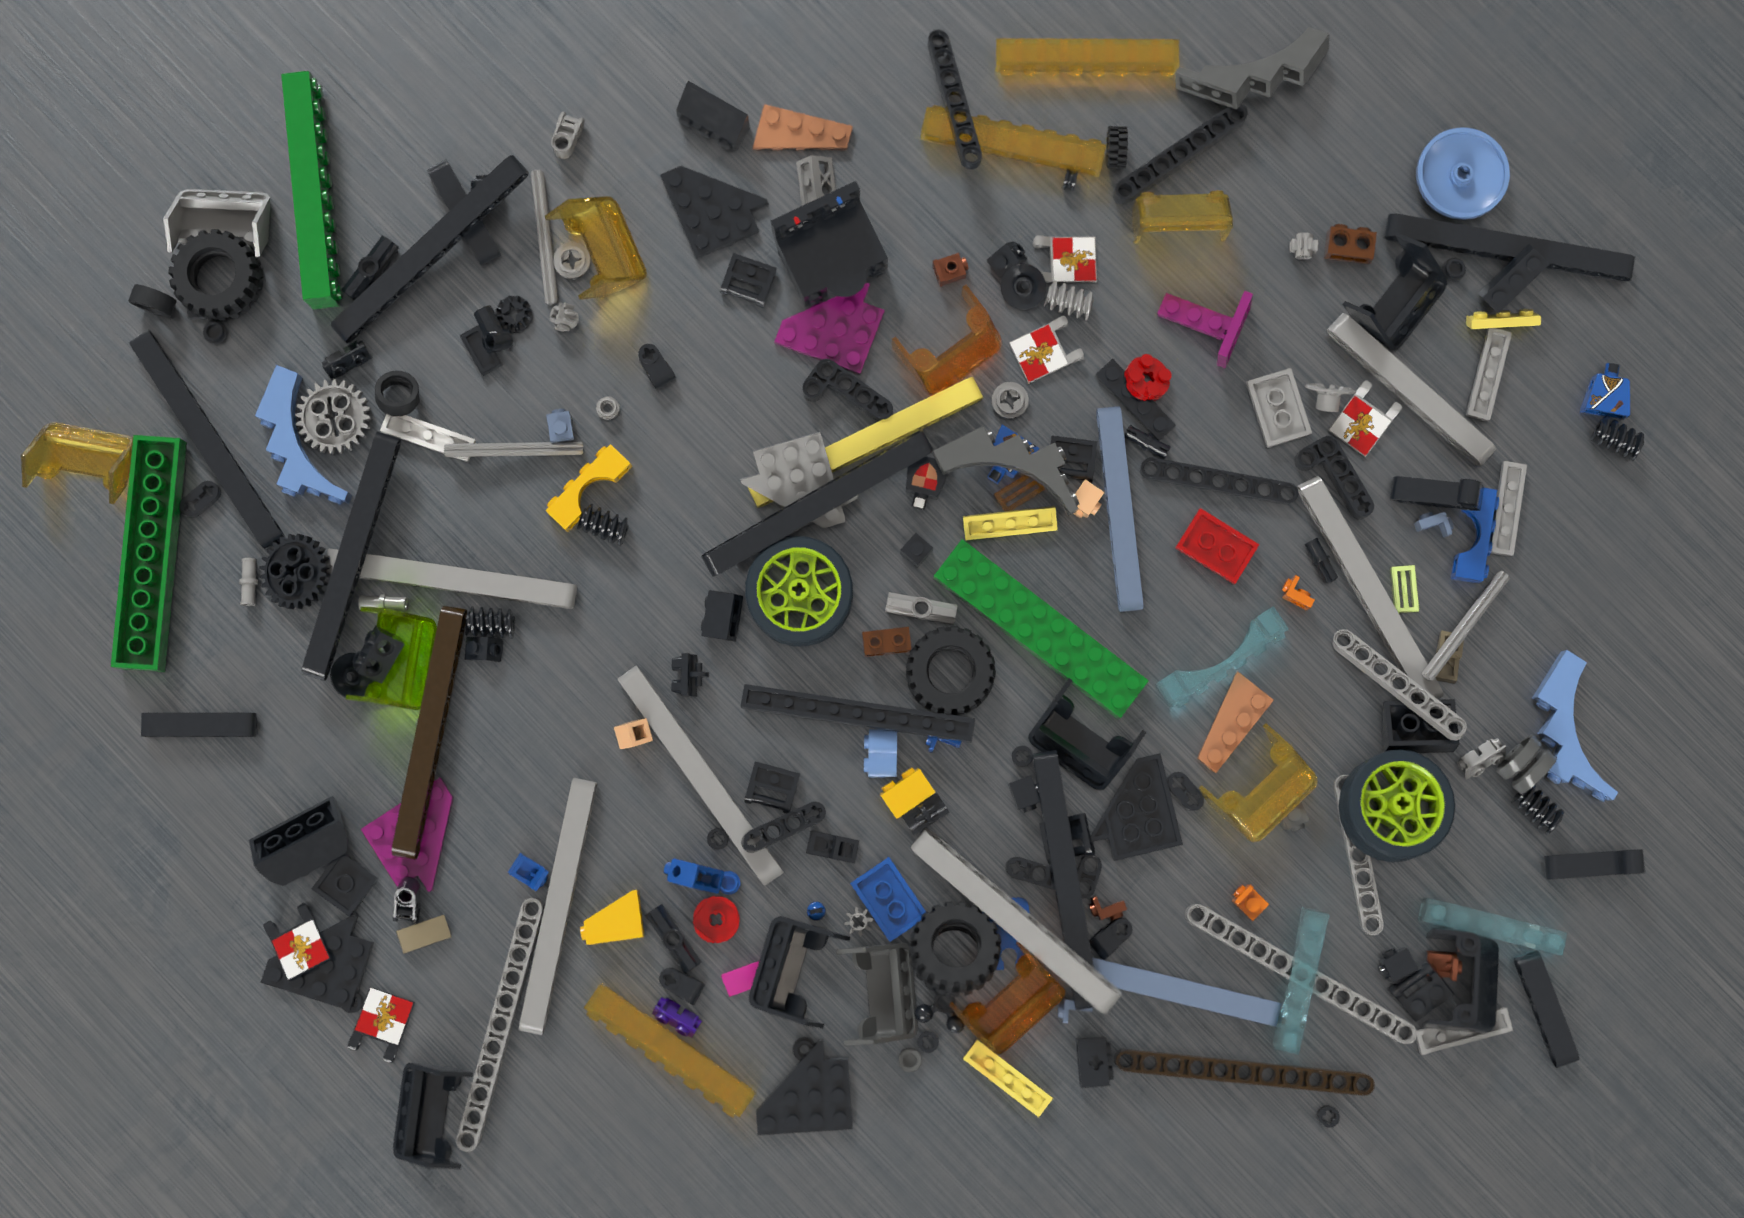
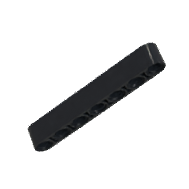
(1173, 162)

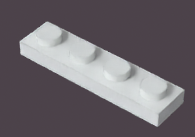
(423, 433)

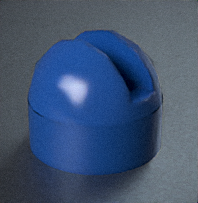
(816, 916)

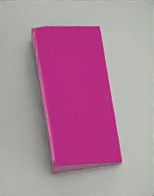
(739, 979)

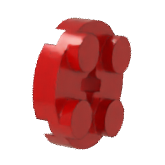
(1155, 370)
(703, 924)

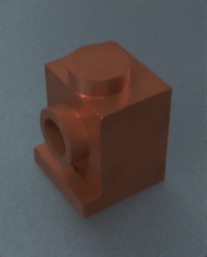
(946, 276)

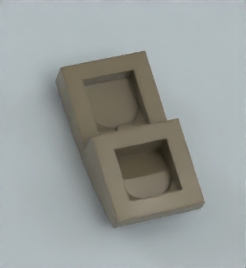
(1449, 672)
(423, 934)

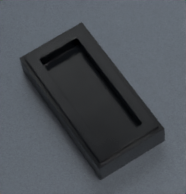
(484, 360)

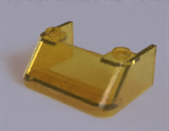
(1182, 213)
(606, 240)
(81, 452)
(1271, 798)

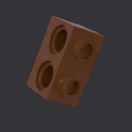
(1350, 251)
(886, 642)

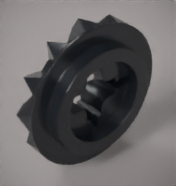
(523, 318)

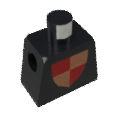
(924, 481)

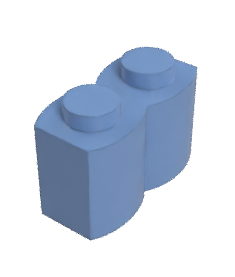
(882, 754)

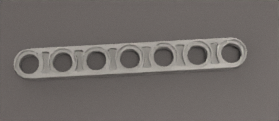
(1404, 694)
(1356, 867)

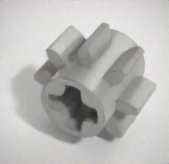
(1304, 246)
(564, 317)
(859, 928)

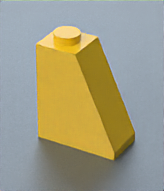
(616, 921)

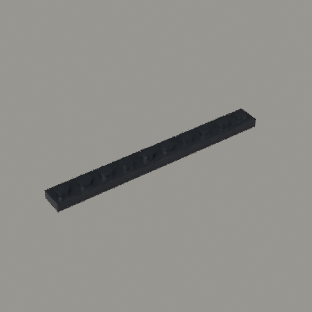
(858, 713)

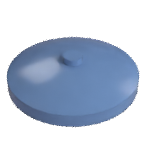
(1462, 173)

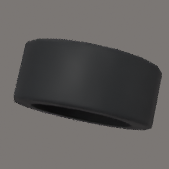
(152, 300)
(397, 378)

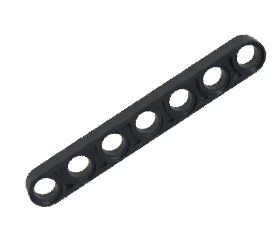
(960, 107)
(1230, 480)

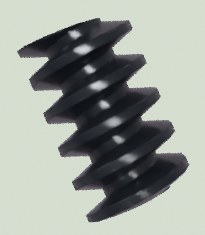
(1619, 437)
(603, 524)
(490, 622)
(1540, 809)

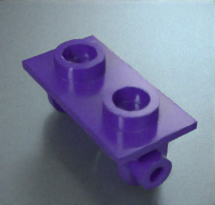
(683, 1023)

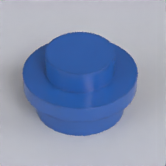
(730, 883)

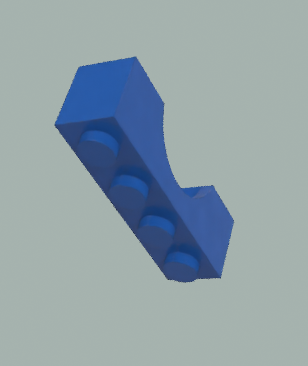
(1471, 565)

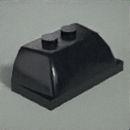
(300, 843)

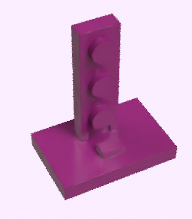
(1209, 321)

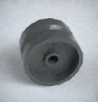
(1526, 764)

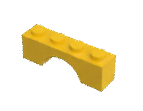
(607, 466)

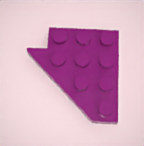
(834, 330)
(381, 835)

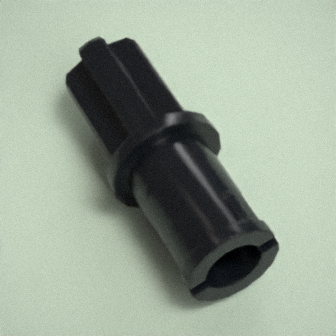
(1321, 560)

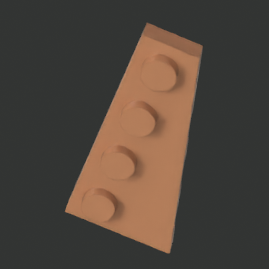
(798, 131)
(1237, 715)

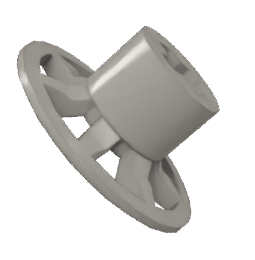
(1329, 398)

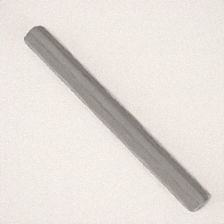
(544, 237)
(513, 449)
(1465, 625)

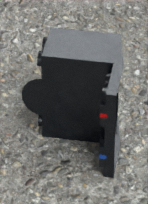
(829, 246)

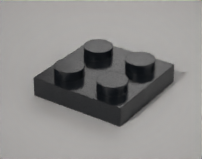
(345, 884)

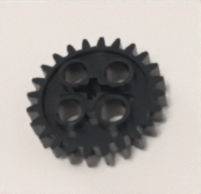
(295, 571)

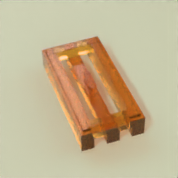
(1002, 502)

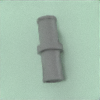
(248, 582)
(383, 601)

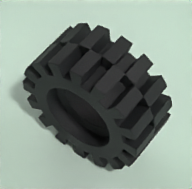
(1116, 147)

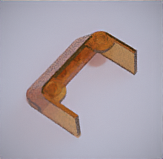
(961, 358)
(1015, 1007)

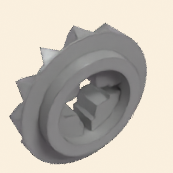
(563, 254)
(1015, 391)

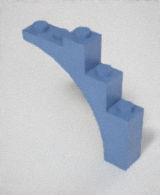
(279, 410)
(1558, 730)

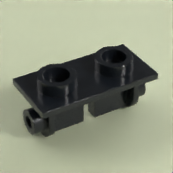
(355, 355)

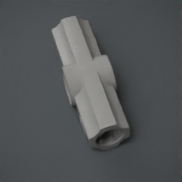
(905, 606)

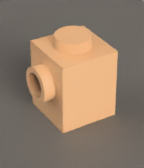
(1088, 498)
(633, 733)

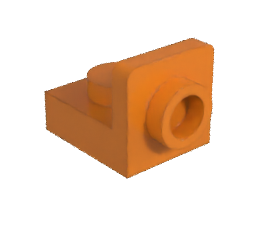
(1297, 597)
(1249, 901)

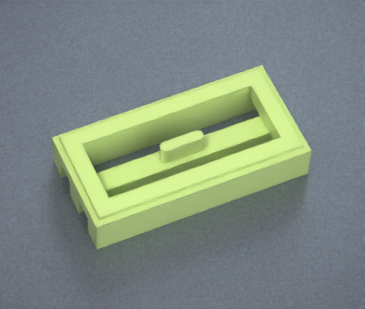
(1395, 589)

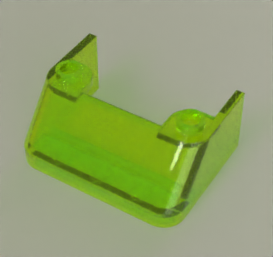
(408, 674)

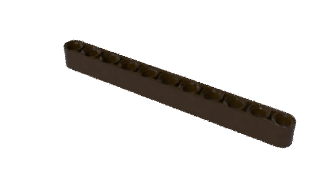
(429, 733)
(1255, 1072)

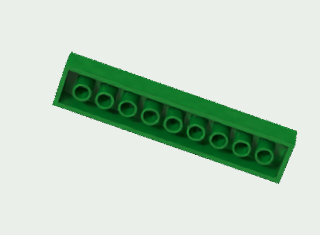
(311, 190)
(149, 553)
(1040, 629)

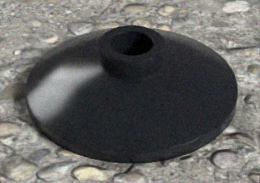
(1013, 291)
(339, 680)

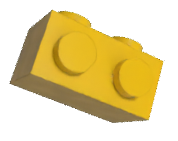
(906, 792)

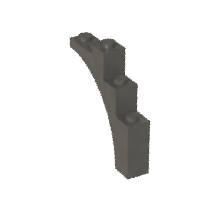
(1042, 466)

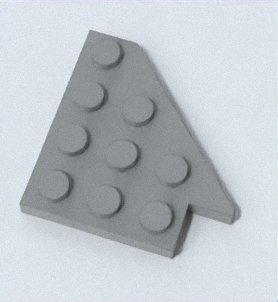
(793, 471)

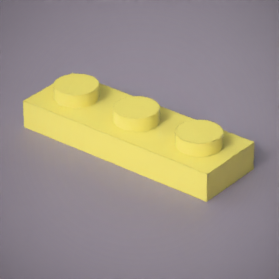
(1482, 320)

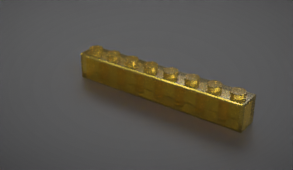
(1086, 56)
(1019, 142)
(670, 1050)

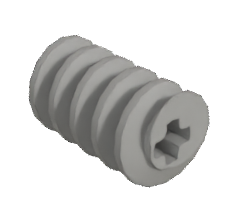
(1069, 300)

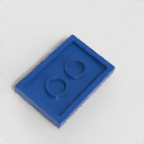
(889, 899)

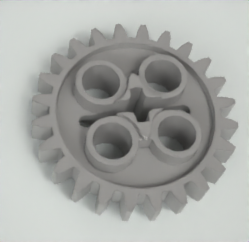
(314, 422)

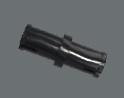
(1147, 441)

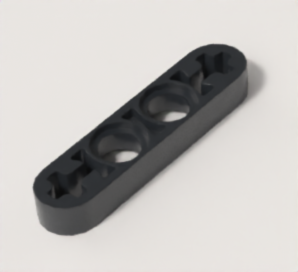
(784, 829)

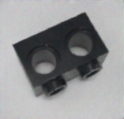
(384, 656)

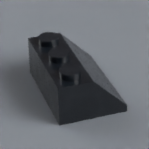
(712, 116)
(1408, 731)

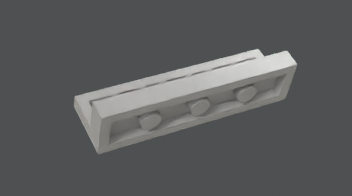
(812, 179)

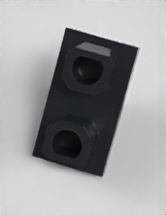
(690, 675)
(925, 813)

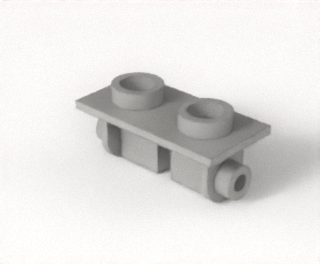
(1491, 754)

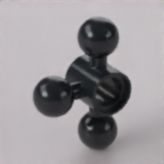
(924, 1013)

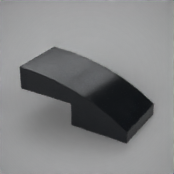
(832, 846)

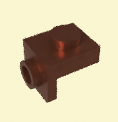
(1112, 911)
(1445, 963)

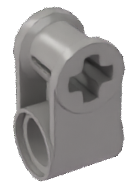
(567, 130)

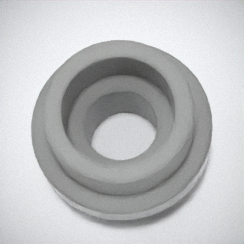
(607, 401)

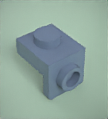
(560, 426)
(1429, 520)
(1063, 1009)

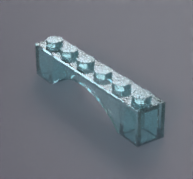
(1261, 631)
(1492, 926)
(1301, 981)

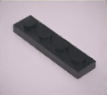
(1145, 412)

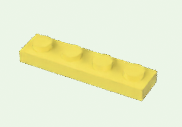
(1010, 523)
(1007, 1078)

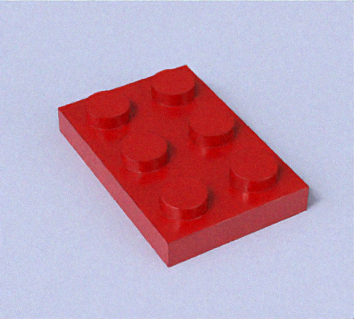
(1217, 546)

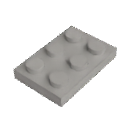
(1278, 408)

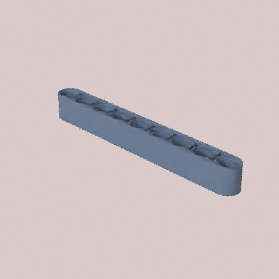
(1119, 509)
(1189, 992)

